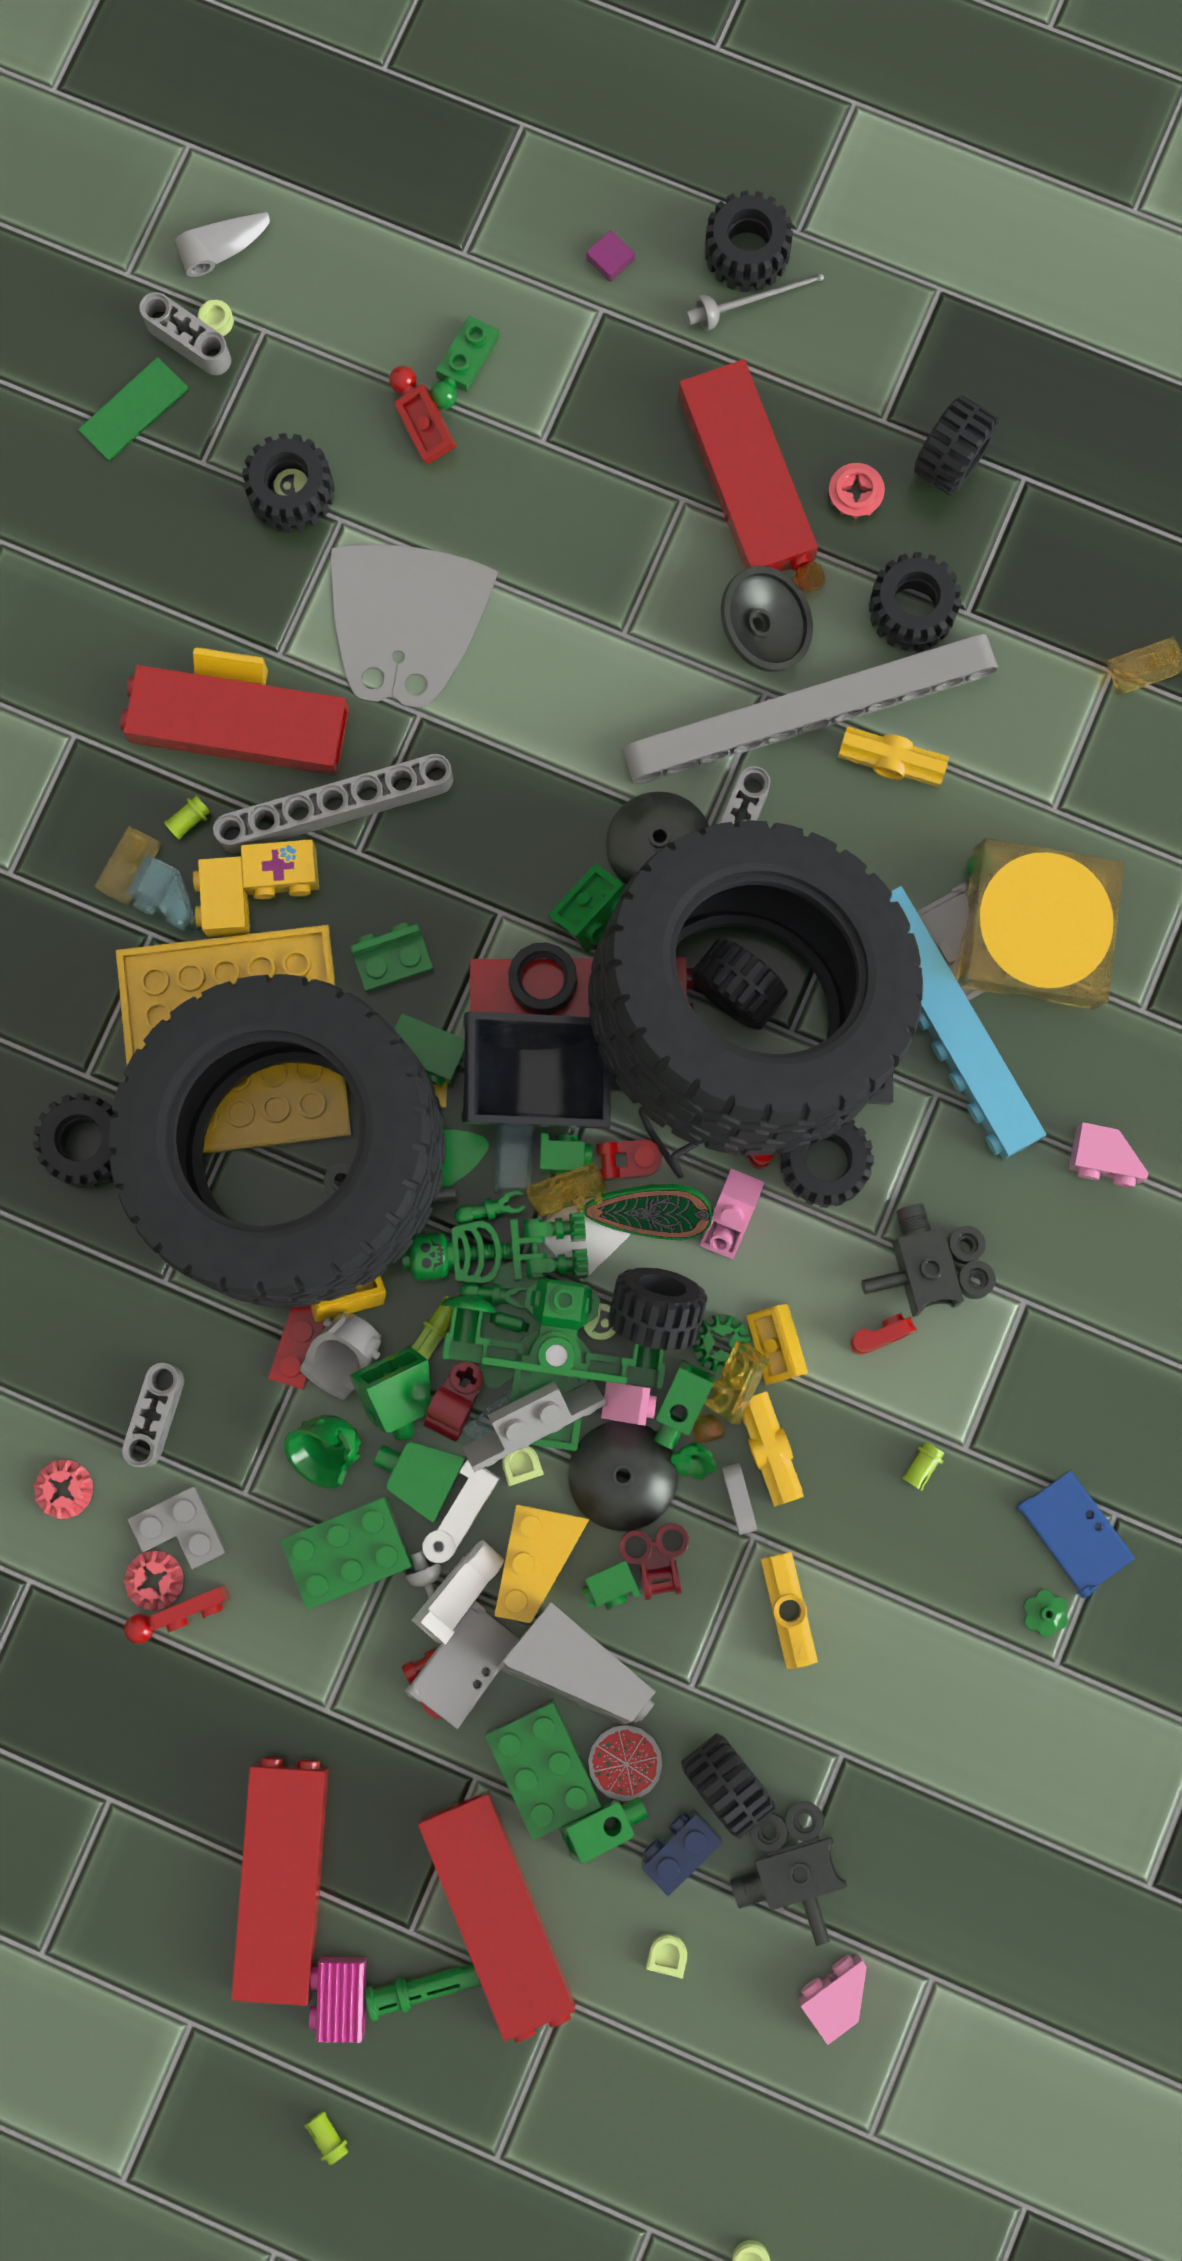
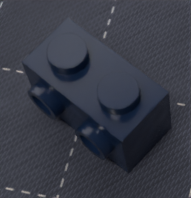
(680, 1852)

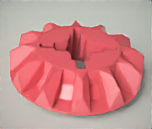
(868, 481)
(80, 1488)
(170, 1585)

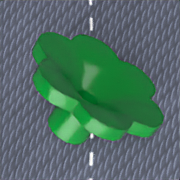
(694, 1461)
(1036, 1613)

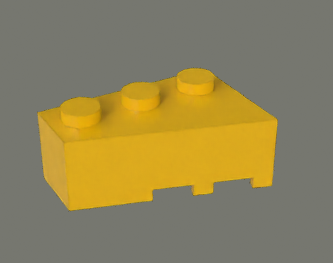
(534, 1558)

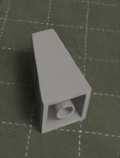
(574, 1666)

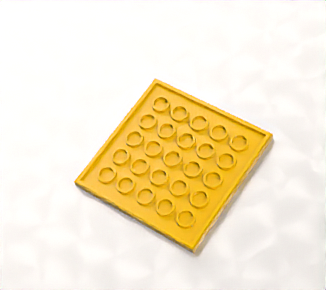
(276, 1103)

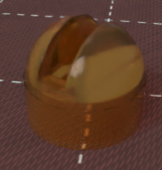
(810, 577)
(708, 1429)

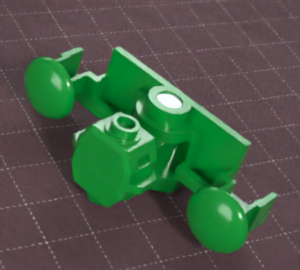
(551, 1351)

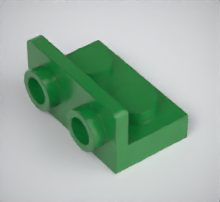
(588, 907)
(391, 957)

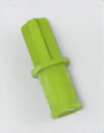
(434, 1330)

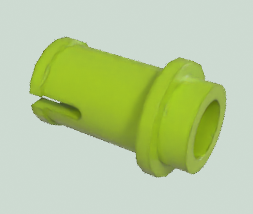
(187, 817)
(923, 1465)
(326, 2138)

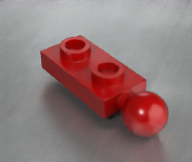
(421, 415)
(140, 1627)

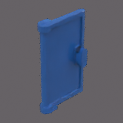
(1069, 1525)

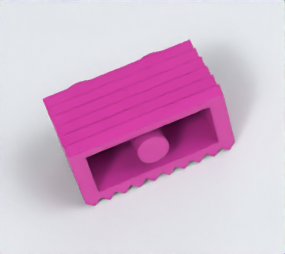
(339, 1999)

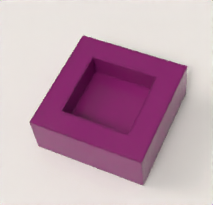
(610, 255)

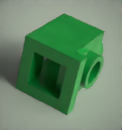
(563, 1154)
(610, 1586)

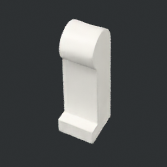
(444, 1541)
(458, 1592)

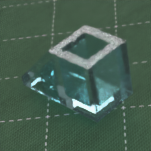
(163, 890)

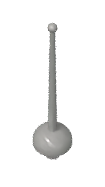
(708, 312)
(423, 1573)

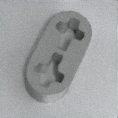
(739, 1498)

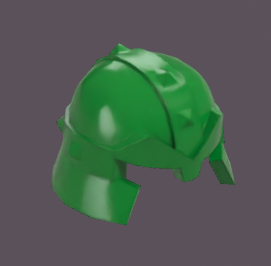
(323, 1450)

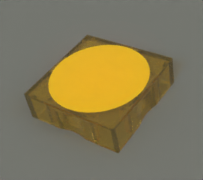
(1041, 923)

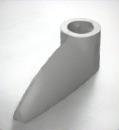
(218, 241)

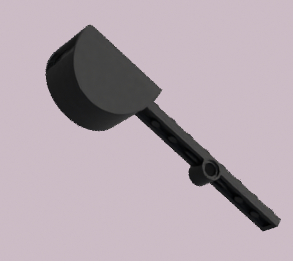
(543, 1072)

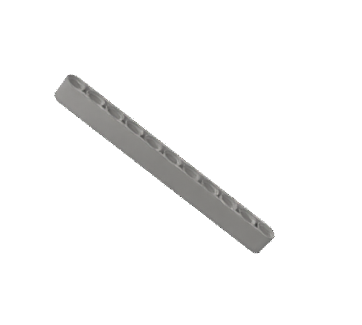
(809, 709)

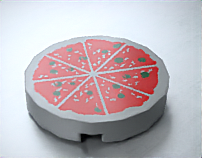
(625, 1762)

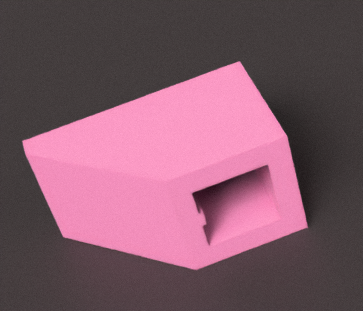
(1105, 1153)
(732, 1213)
(628, 1403)
(836, 2000)

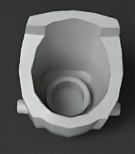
(340, 1350)

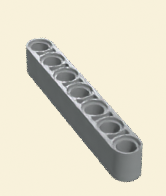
(352, 806)

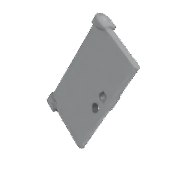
(946, 924)
(458, 1667)

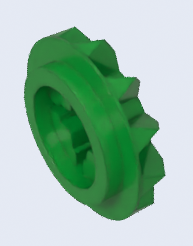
(720, 1325)

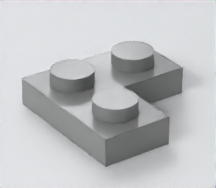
(183, 1518)

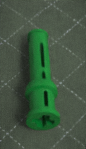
(405, 1993)

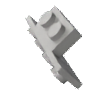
(531, 1419)

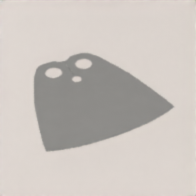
(409, 604)

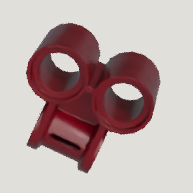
(453, 1403)
(657, 1561)

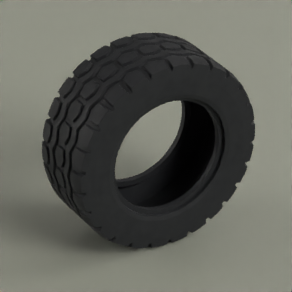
(814, 904)
(184, 1078)

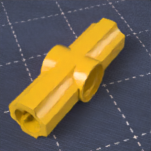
(893, 757)
(771, 1450)
(793, 1634)

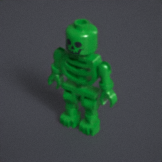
(433, 1256)

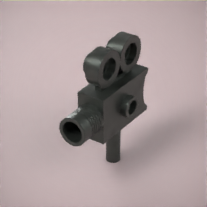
(928, 1263)
(794, 1871)

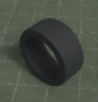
(549, 951)

